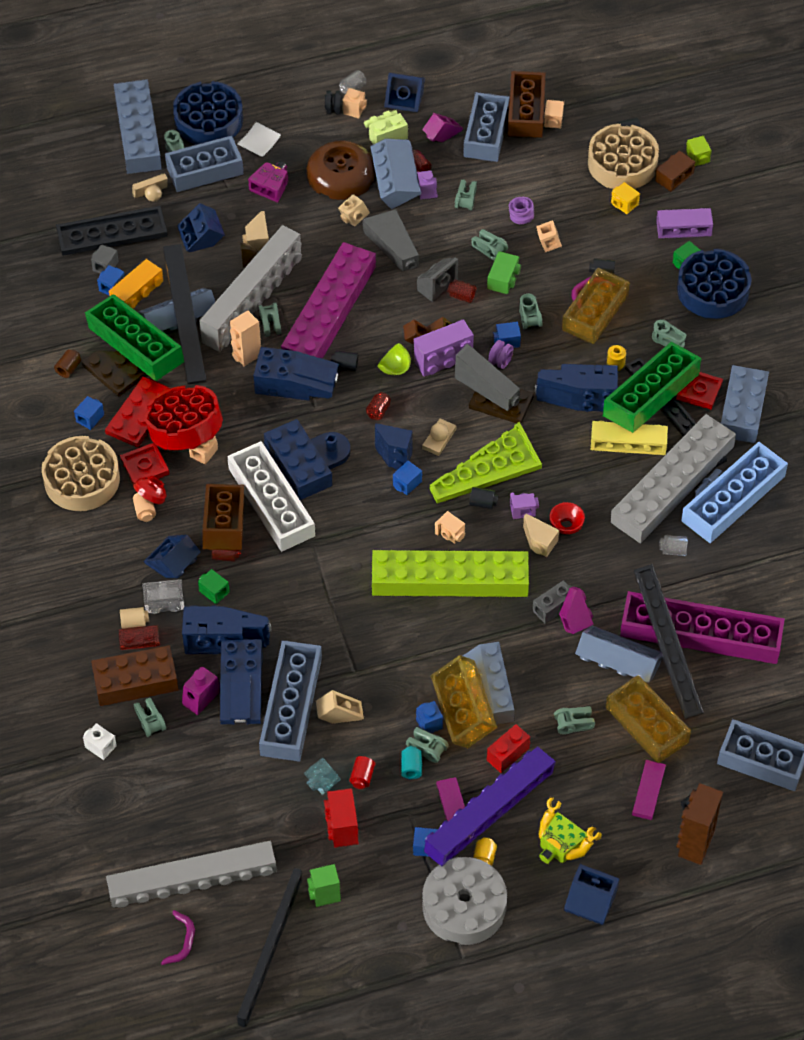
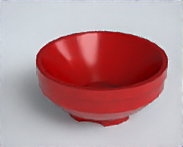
(151, 489)
(567, 512)

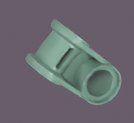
(529, 311)

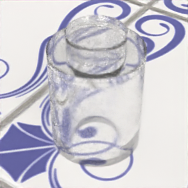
(354, 80)
(674, 545)

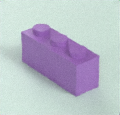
(684, 223)

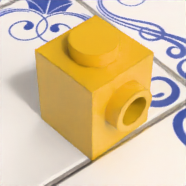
(625, 198)

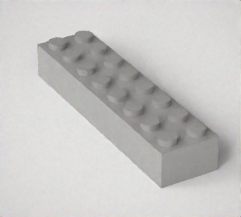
(251, 286)
(672, 478)

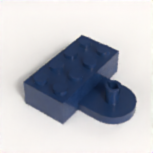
(306, 460)

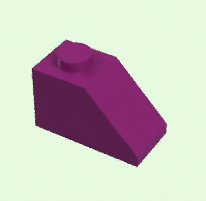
(441, 128)

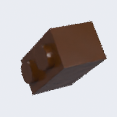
(675, 171)

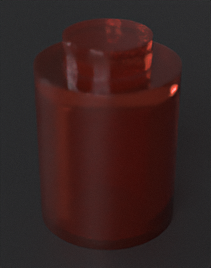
(421, 162)
(462, 291)
(226, 555)

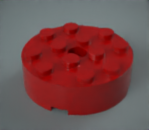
(183, 417)

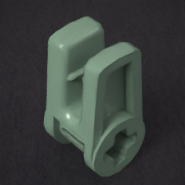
(173, 141)
(463, 198)
(489, 244)
(267, 314)
(667, 335)
(574, 719)
(150, 723)
(430, 745)

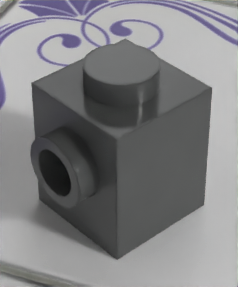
(103, 258)

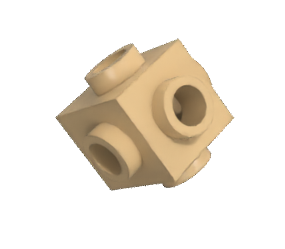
(353, 210)

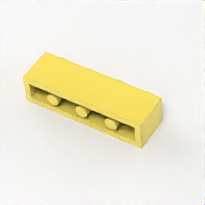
(614, 438)

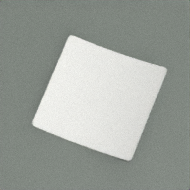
(259, 139)

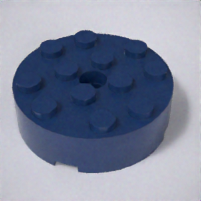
(207, 112)
(714, 283)

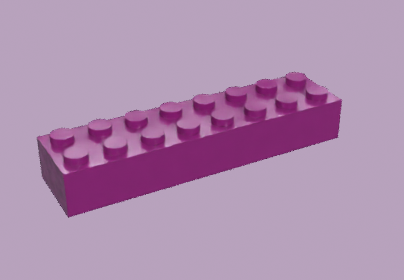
(331, 301)
(709, 628)

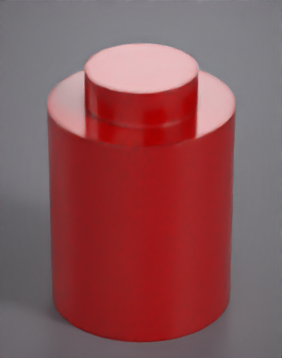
(362, 772)

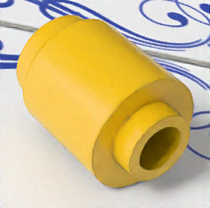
(616, 356)
(485, 850)

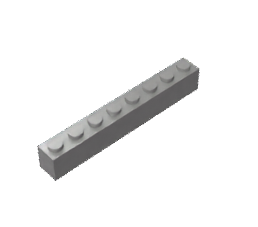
(191, 874)

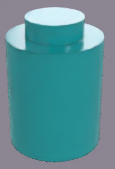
(411, 763)

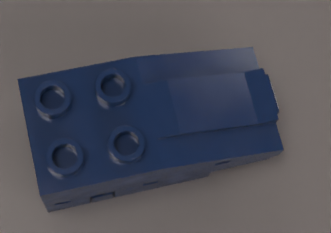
(294, 375)
(577, 386)
(208, 626)
(241, 681)

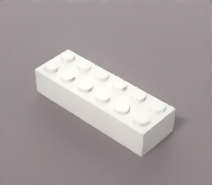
(271, 496)

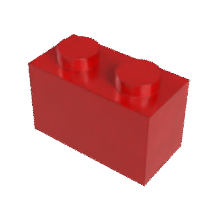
(508, 748)

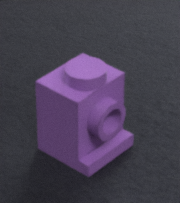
(427, 185)
(523, 504)

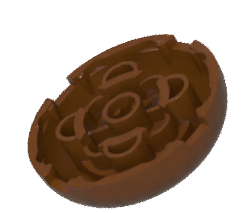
(330, 174)

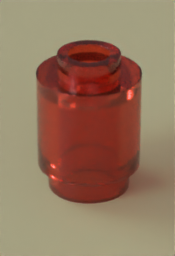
(378, 406)

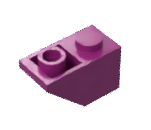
(574, 611)

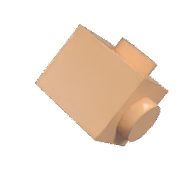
(354, 103)
(553, 114)

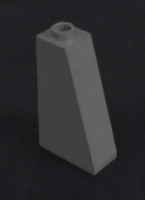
(392, 239)
(485, 379)

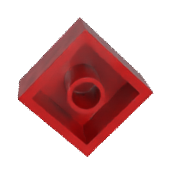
(341, 818)

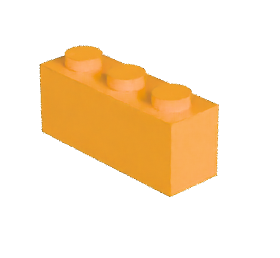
(138, 283)

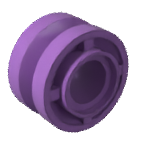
(521, 210)
(500, 354)

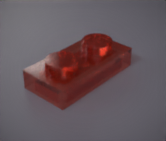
(139, 637)

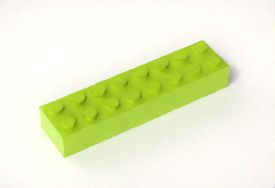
(450, 573)

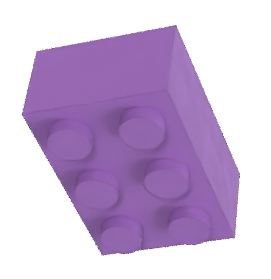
(439, 348)

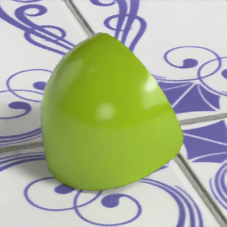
(395, 361)

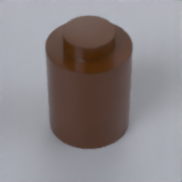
(67, 363)

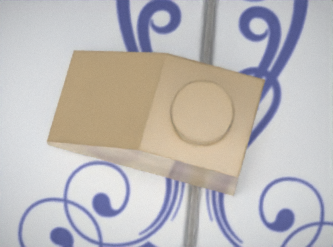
(256, 232)
(540, 535)
(339, 708)

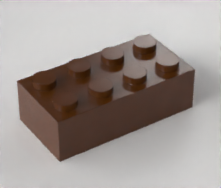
(526, 104)
(223, 517)
(134, 675)
(699, 823)

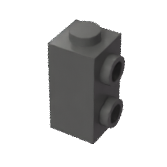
(550, 603)

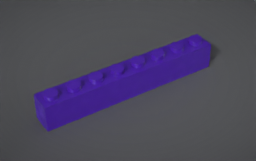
(488, 806)

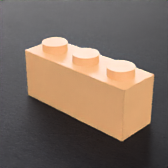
(245, 338)

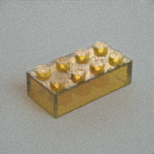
(595, 305)
(463, 701)
(648, 719)

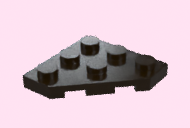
(113, 370)

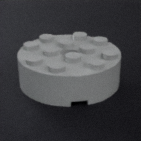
(466, 881)

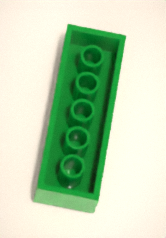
(134, 337)
(651, 387)

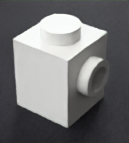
(99, 741)

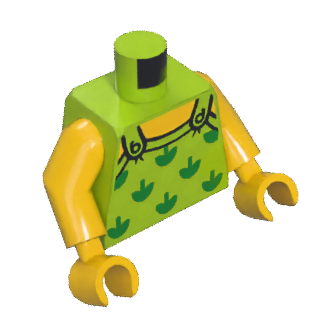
(563, 838)

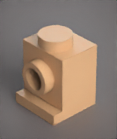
(549, 236)
(204, 451)
(450, 528)

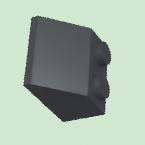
(437, 278)

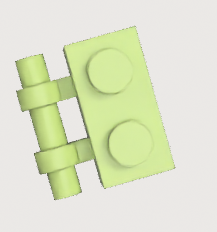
(387, 126)

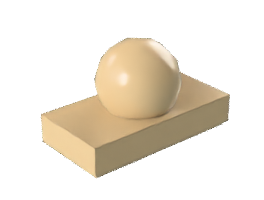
(150, 188)
(439, 437)

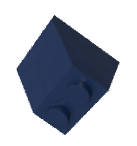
(404, 92)
(393, 445)
(173, 556)

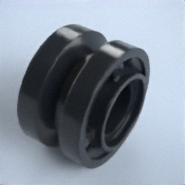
(333, 102)

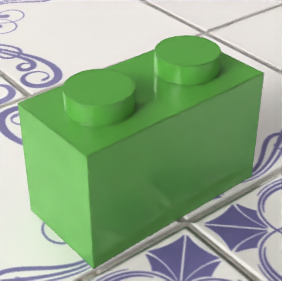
(503, 273)
(324, 885)

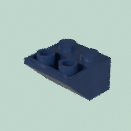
(200, 228)
(591, 894)

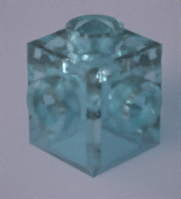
(321, 776)

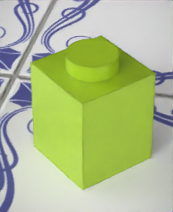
(698, 150)

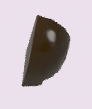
(247, 253)

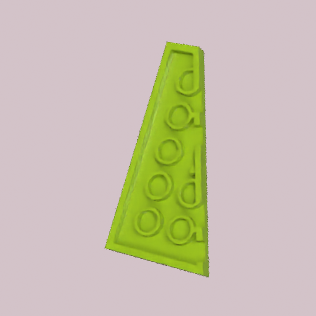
(494, 463)

